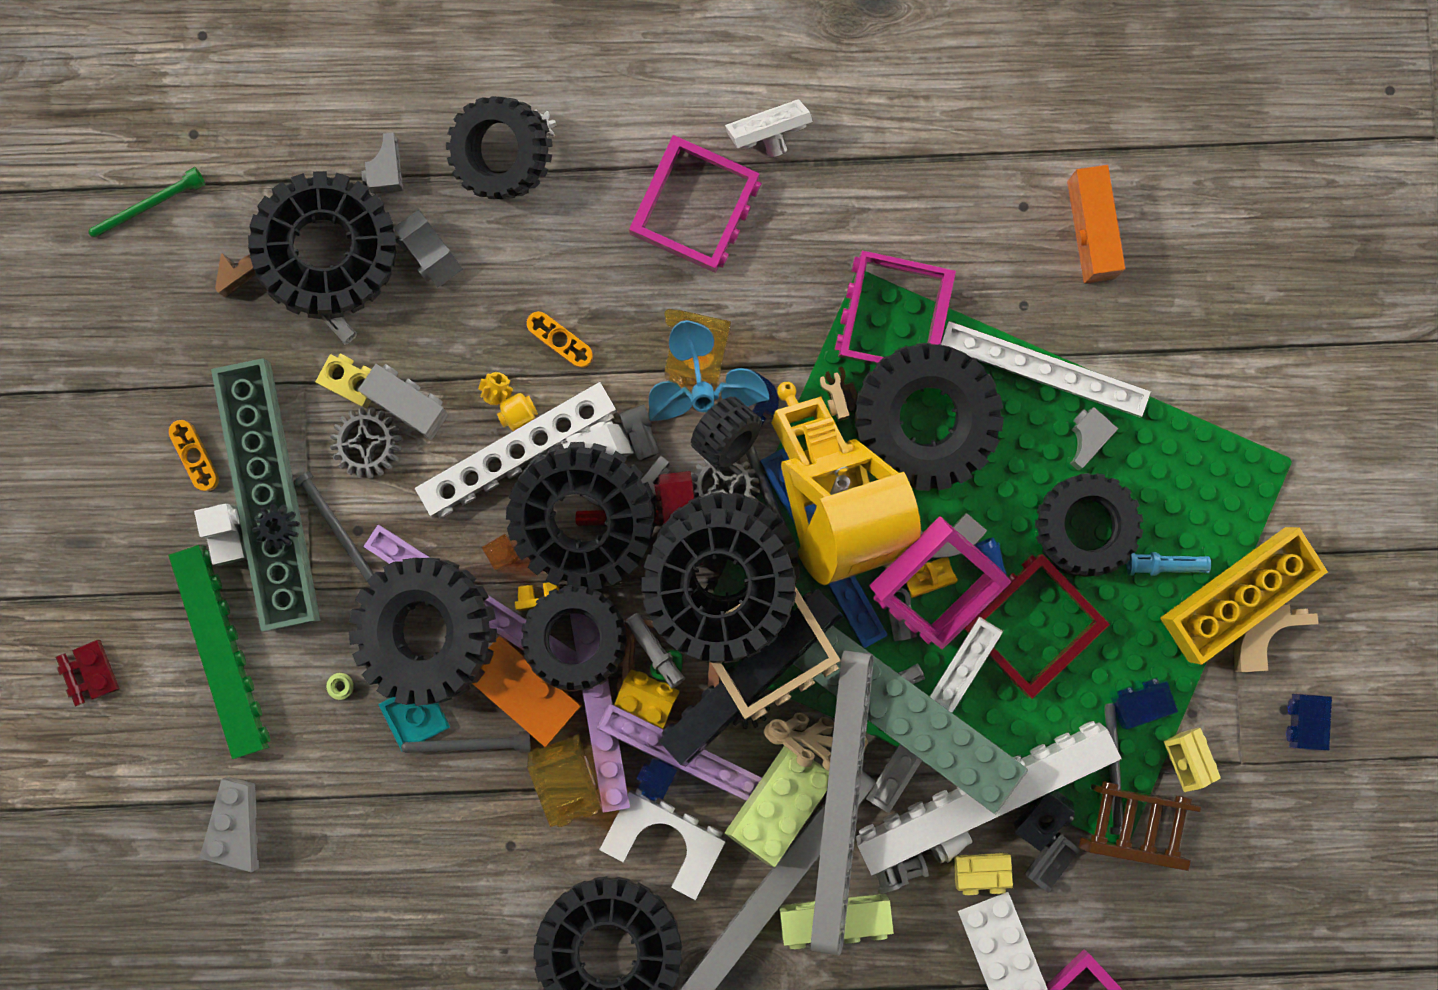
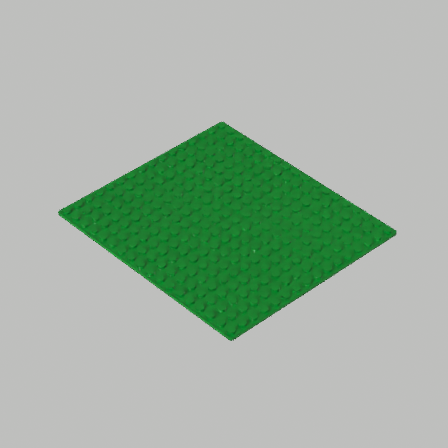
(1197, 498)

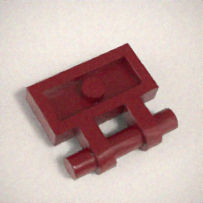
(95, 671)

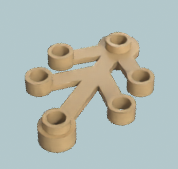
(782, 733)

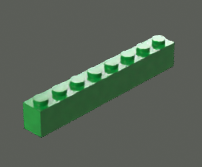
(219, 651)

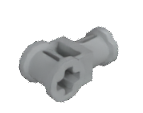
(900, 874)

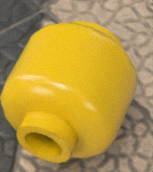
(517, 411)

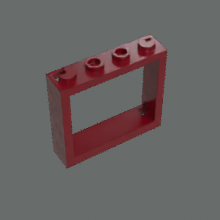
(1072, 650)

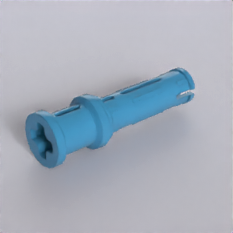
(1176, 564)

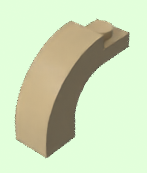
(1251, 647)

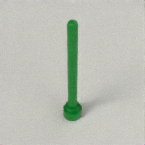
(192, 180)

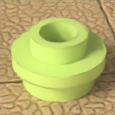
(332, 682)

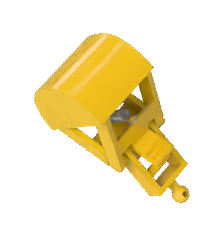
(854, 520)

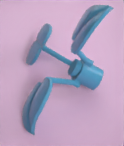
(669, 400)

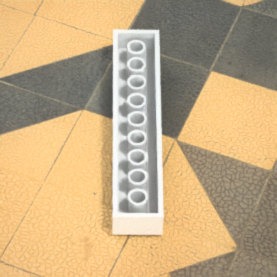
(958, 812)

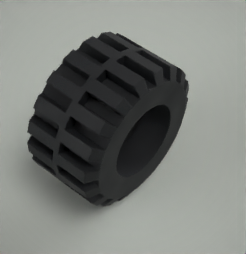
(726, 432)

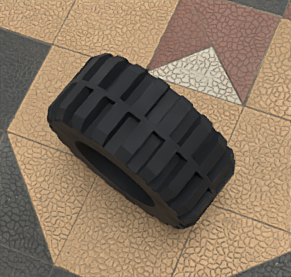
(467, 141)
(1124, 525)
(538, 628)

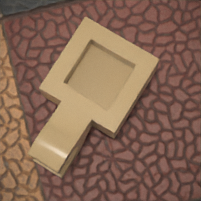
(837, 405)

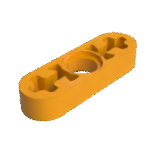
(548, 322)
(196, 475)

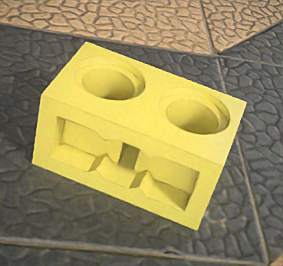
(347, 384)

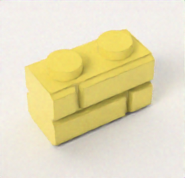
(1192, 759)
(983, 872)

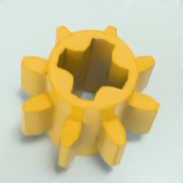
(495, 388)

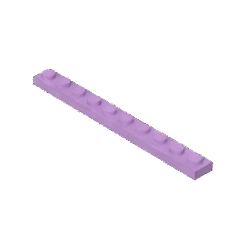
(507, 622)

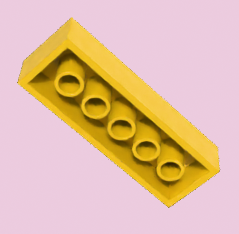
(1244, 595)

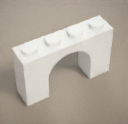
(701, 843)

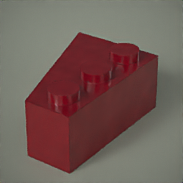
(675, 492)

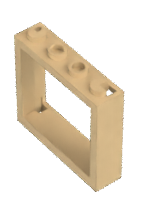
(802, 682)

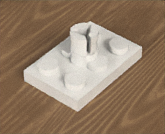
(769, 127)

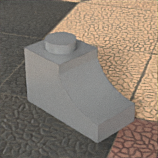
(384, 171)
(1092, 433)

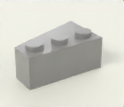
(404, 400)
(232, 826)

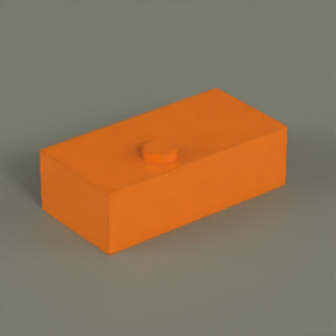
(1096, 224)
(524, 695)

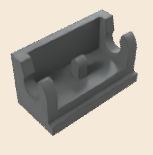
(1052, 862)

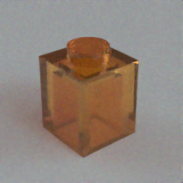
(500, 552)

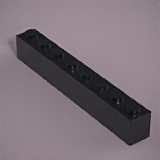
(752, 677)

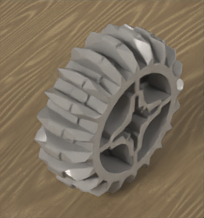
(364, 431)
(732, 482)

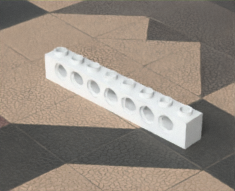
(431, 490)

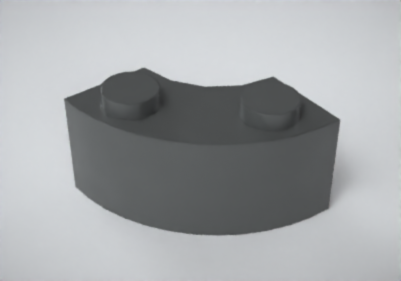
(428, 248)

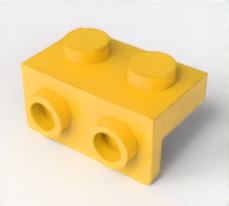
(646, 698)

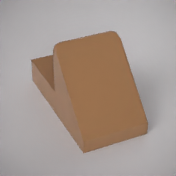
(232, 278)

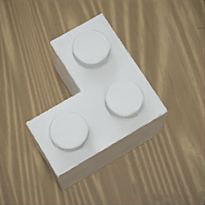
(605, 434)
(223, 533)

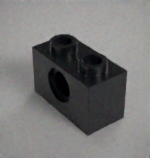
(1040, 833)

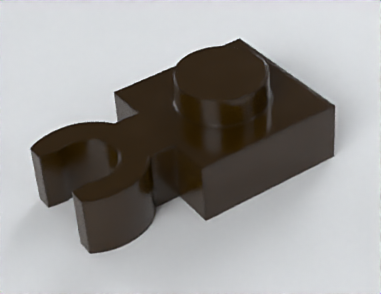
(848, 390)

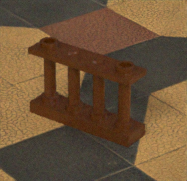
(1123, 847)

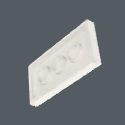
(1001, 945)

